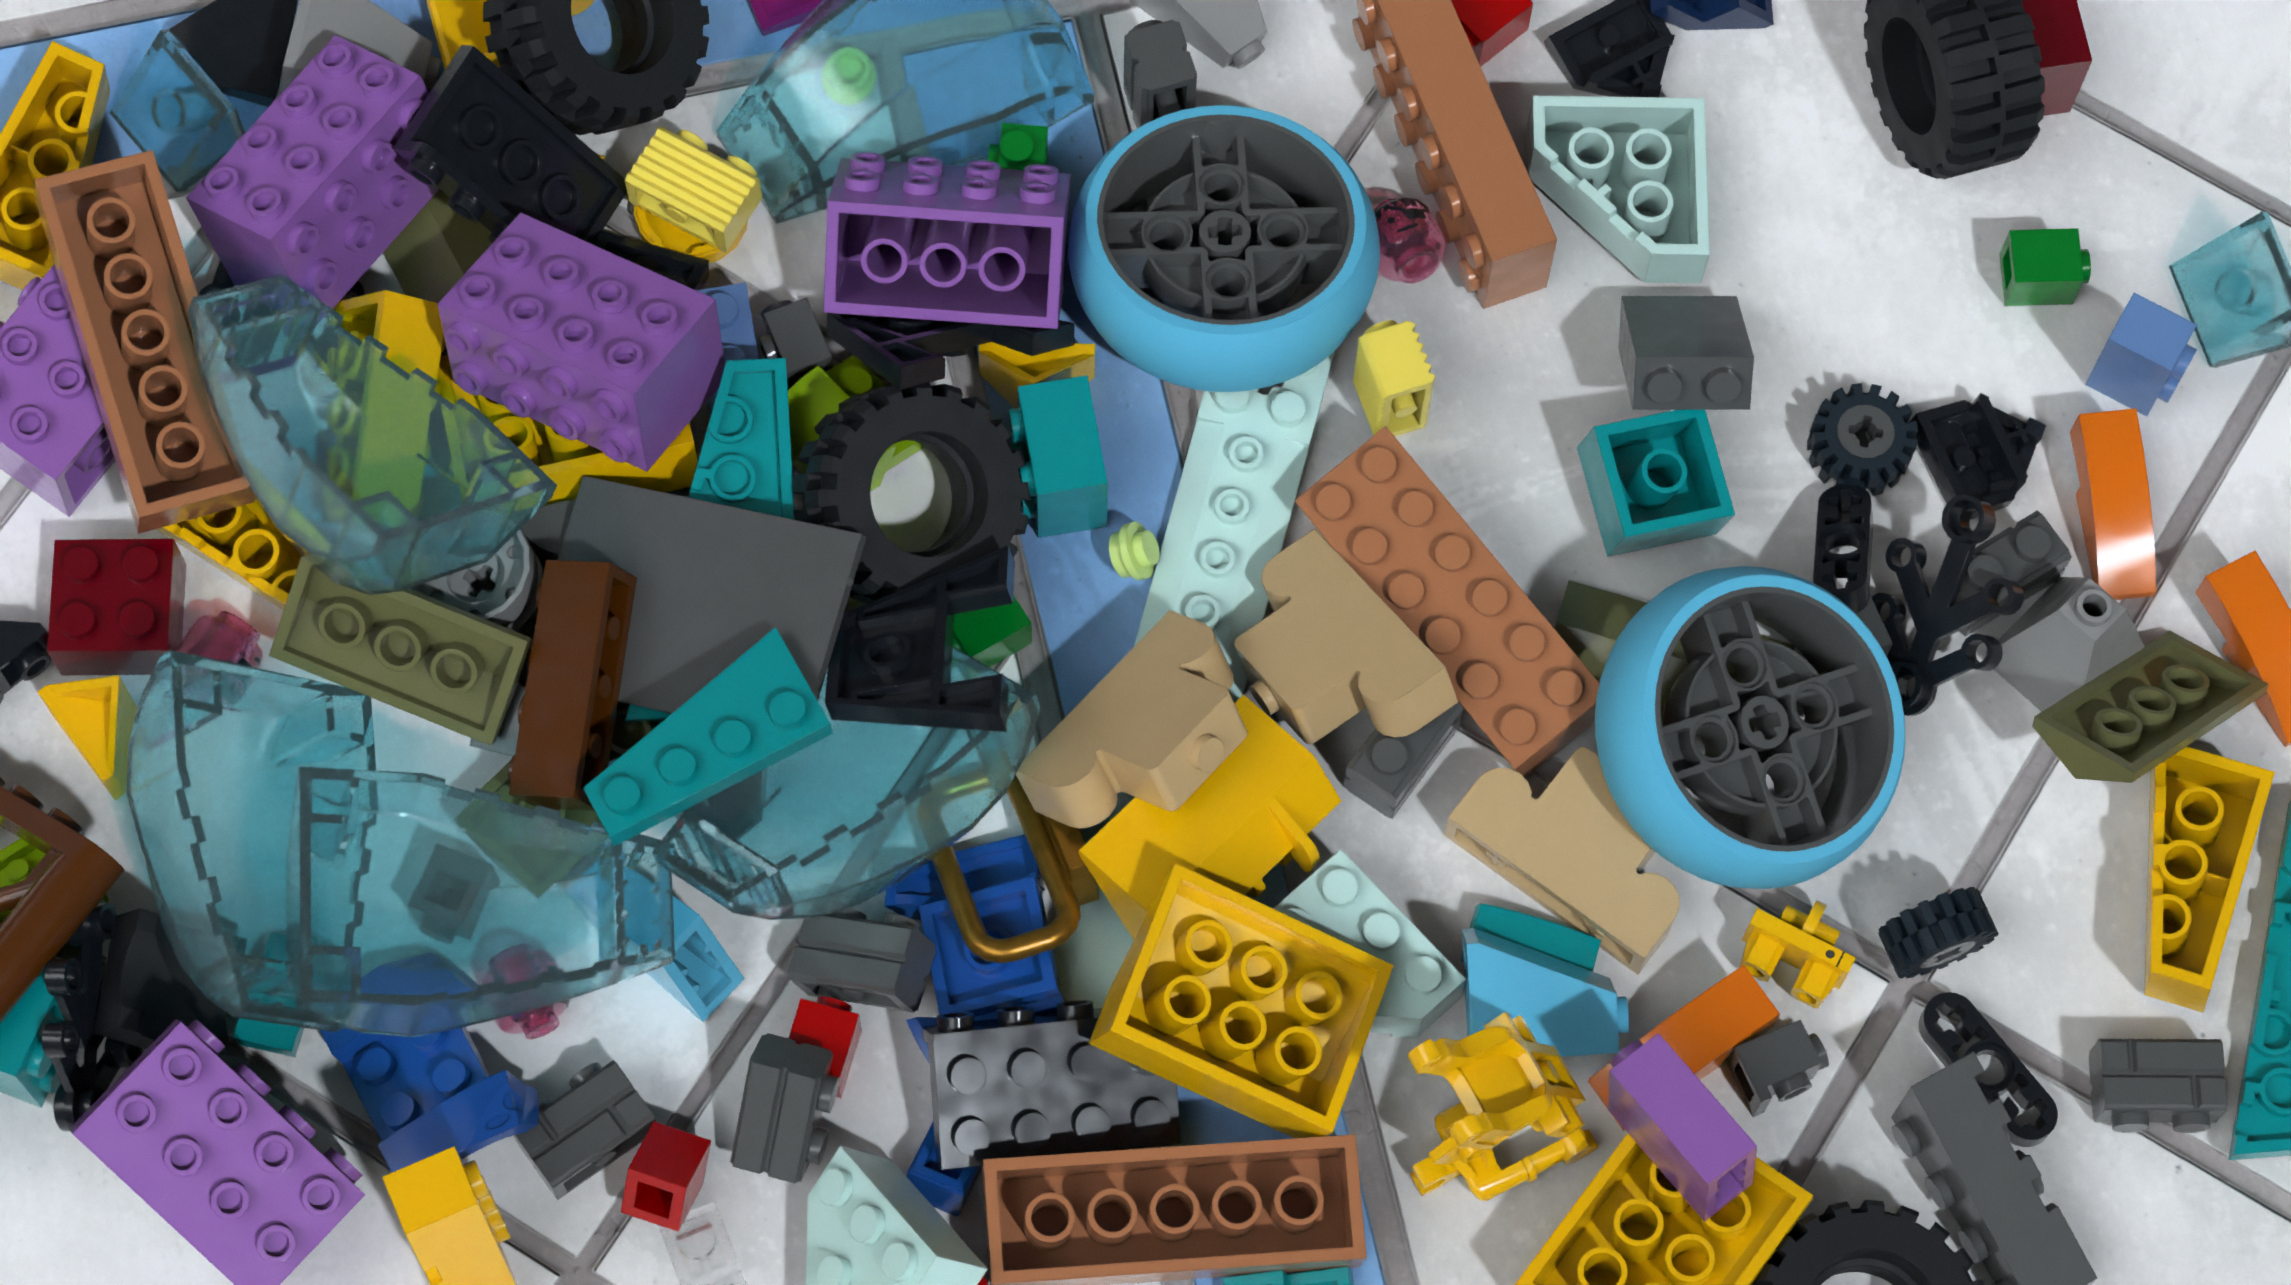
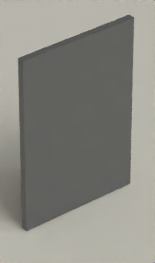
(711, 585)

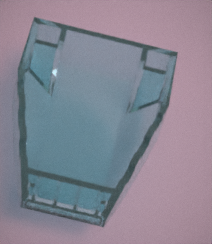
(900, 86)
(351, 450)
(848, 811)
(214, 813)
(457, 907)

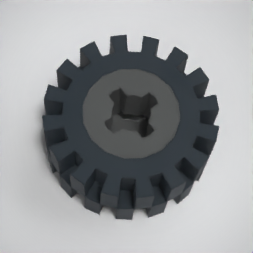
(1853, 457)
(1937, 932)

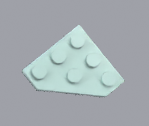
(1628, 177)
(1354, 910)
(880, 1230)

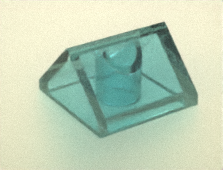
(177, 113)
(2238, 292)

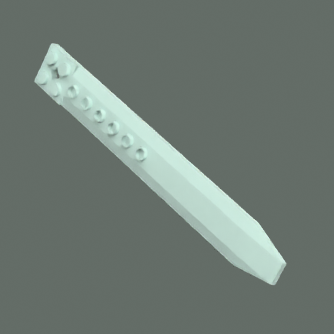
(1219, 537)

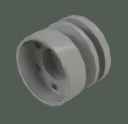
(512, 603)

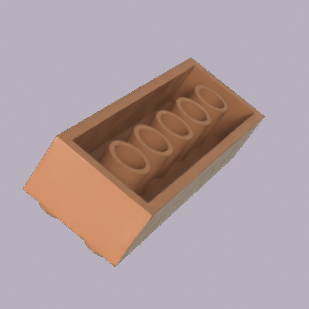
(1460, 145)
(132, 320)
(1456, 599)
(1174, 1212)

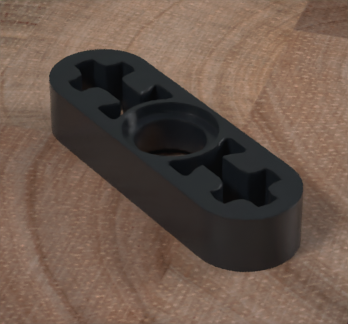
(1833, 534)
(1972, 1022)

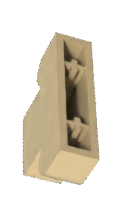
(1337, 650)
(1141, 731)
(1570, 855)

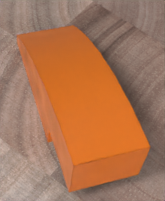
(2115, 502)
(2256, 631)
(1709, 1027)

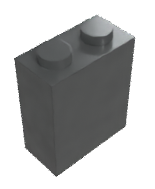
(1685, 353)

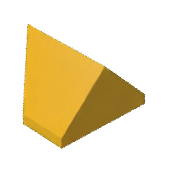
(1009, 368)
(98, 722)

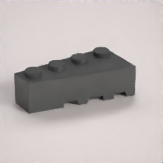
(1985, 1182)

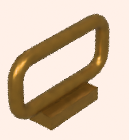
(1062, 869)

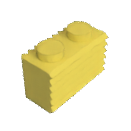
(694, 187)
(1393, 377)

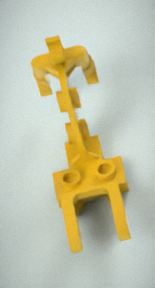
(1502, 1088)

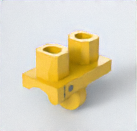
(1802, 943)

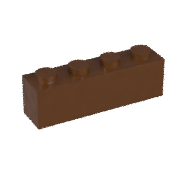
(571, 682)

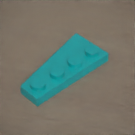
(721, 735)

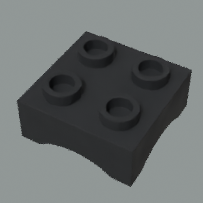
(148, 987)

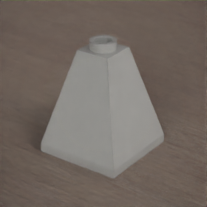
(360, 24)
(1218, 28)
(2066, 641)

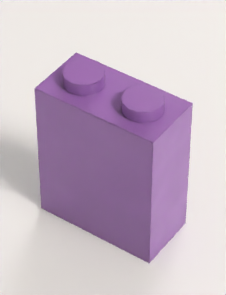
(1680, 1125)

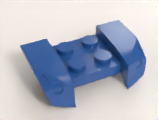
(1010, 903)
(432, 1093)

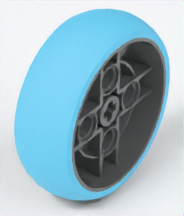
(1223, 247)
(1846, 702)

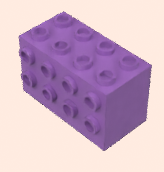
(318, 176)
(947, 241)
(583, 341)
(47, 403)
(219, 1157)

